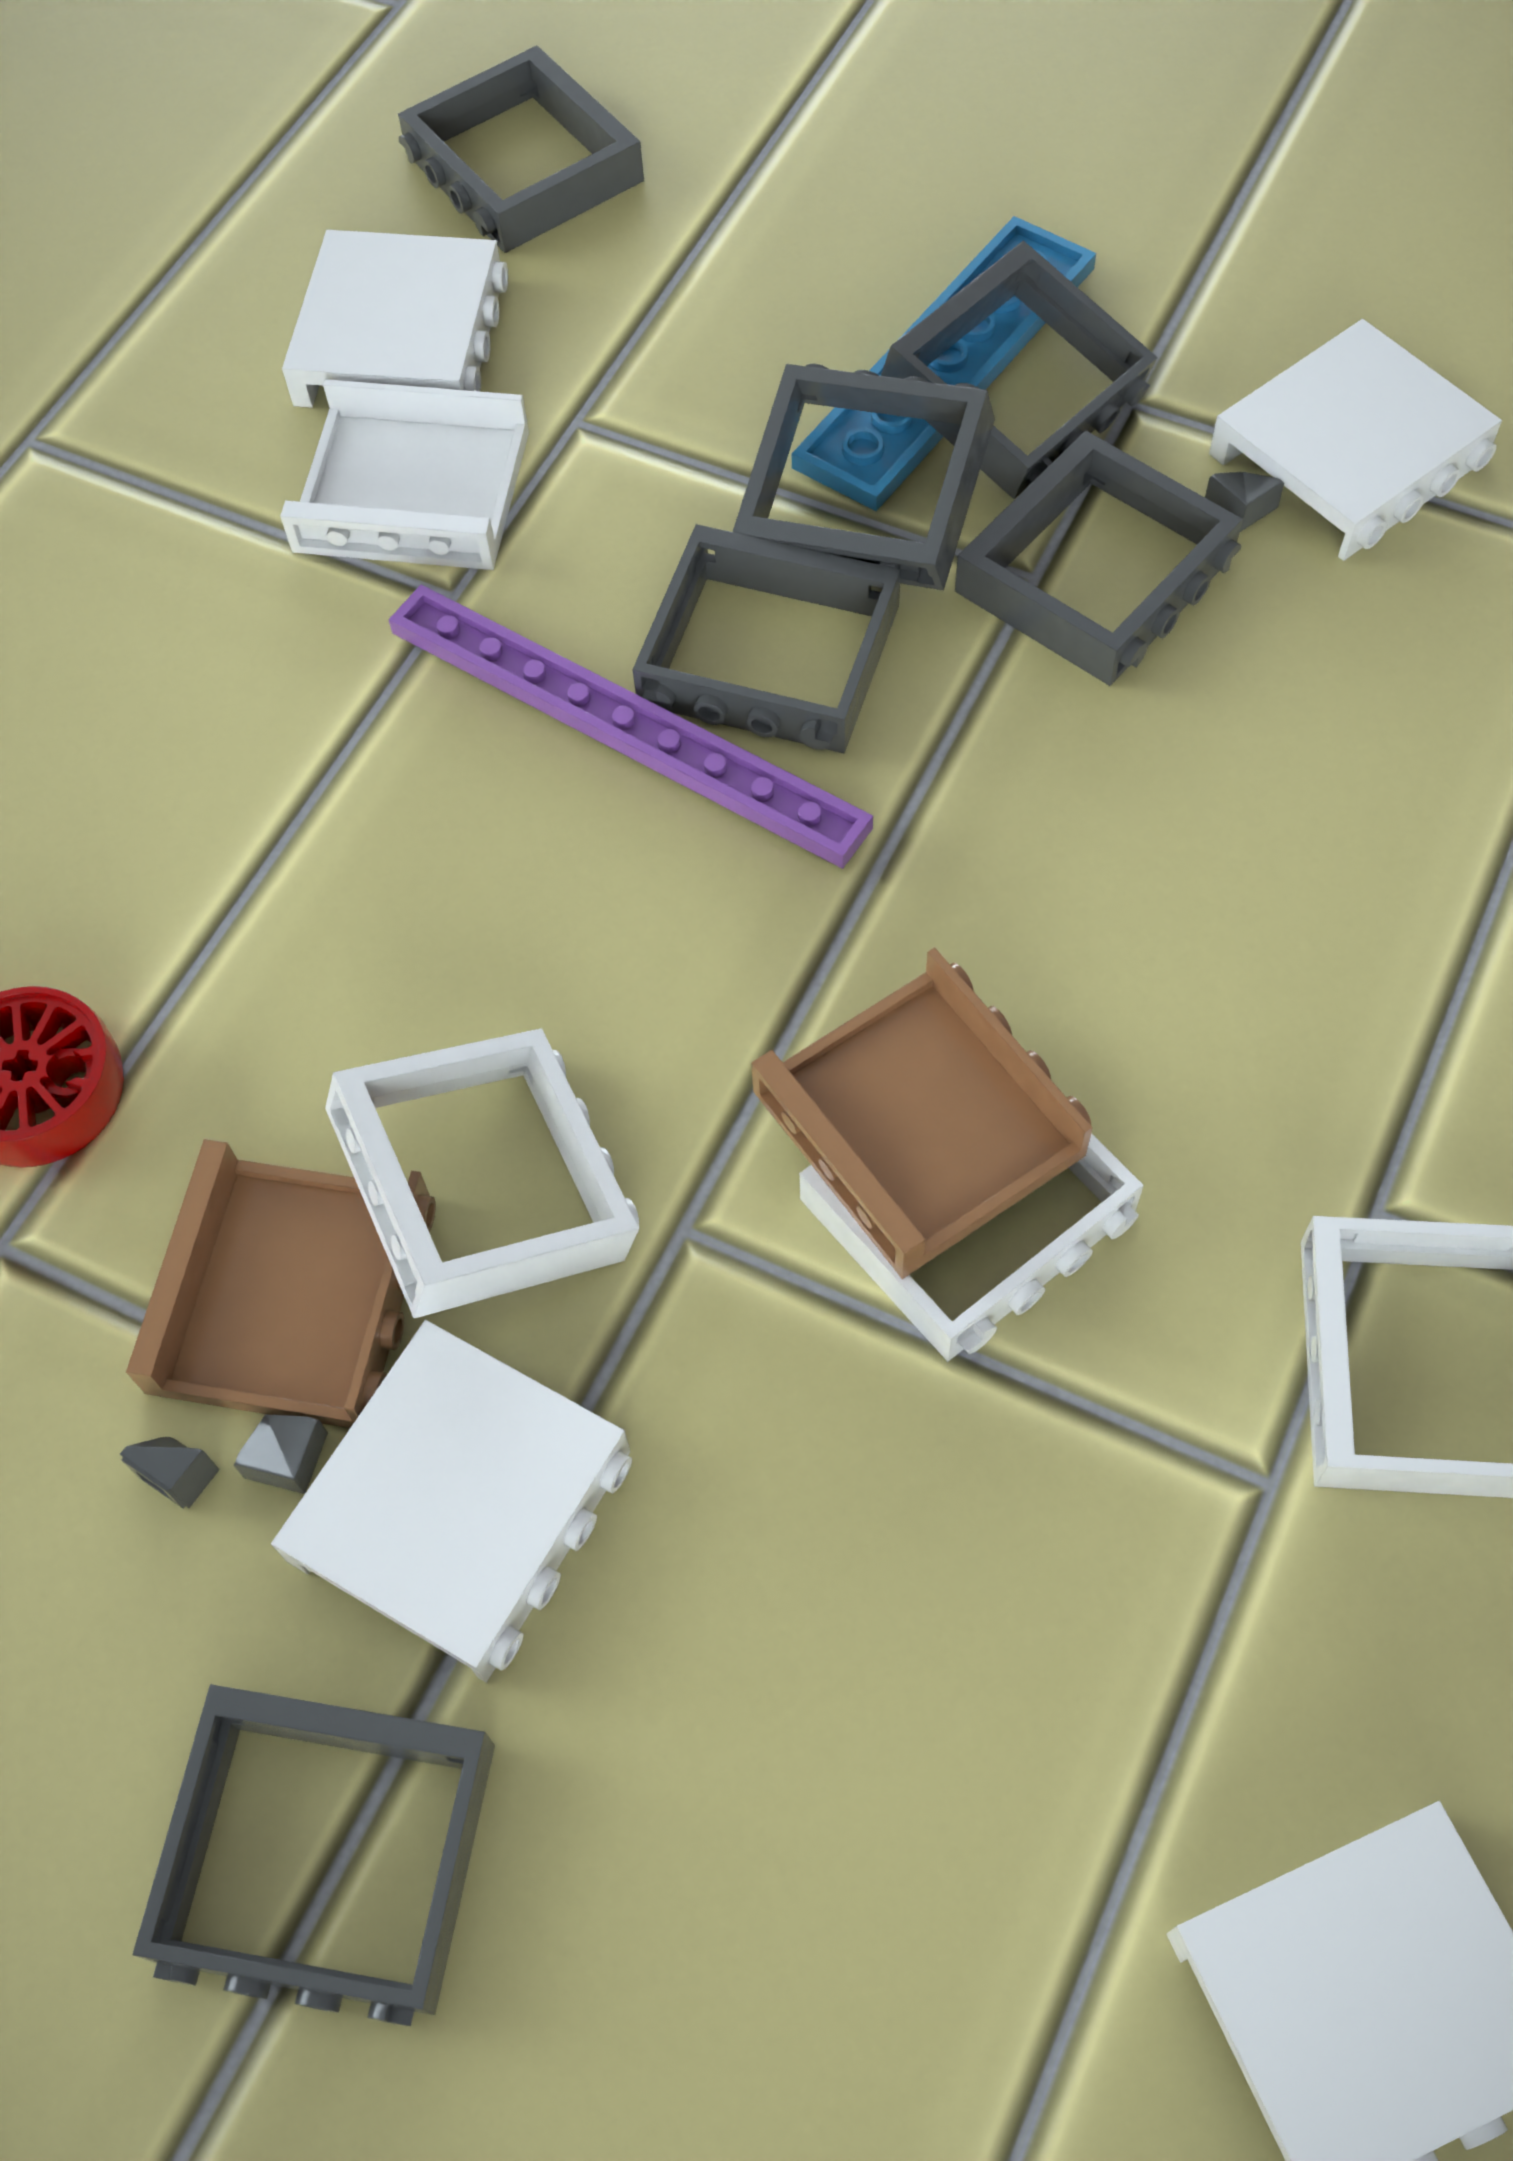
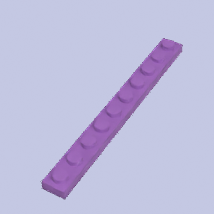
(634, 726)

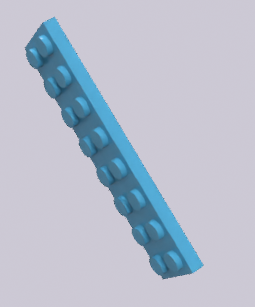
(875, 452)

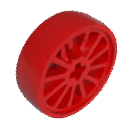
(39, 1065)

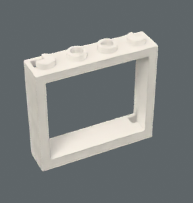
(1392, 1242)
(423, 1277)
(1022, 1289)

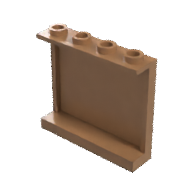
(924, 1115)
(272, 1293)

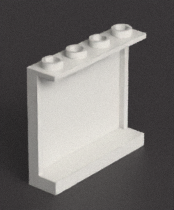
(396, 313)
(1360, 433)
(410, 475)
(457, 1498)
(1367, 1996)

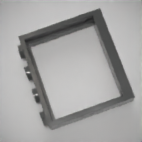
(550, 202)
(1067, 312)
(863, 390)
(1087, 461)
(778, 571)
(193, 1819)

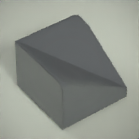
(1245, 494)
(282, 1451)
(171, 1468)

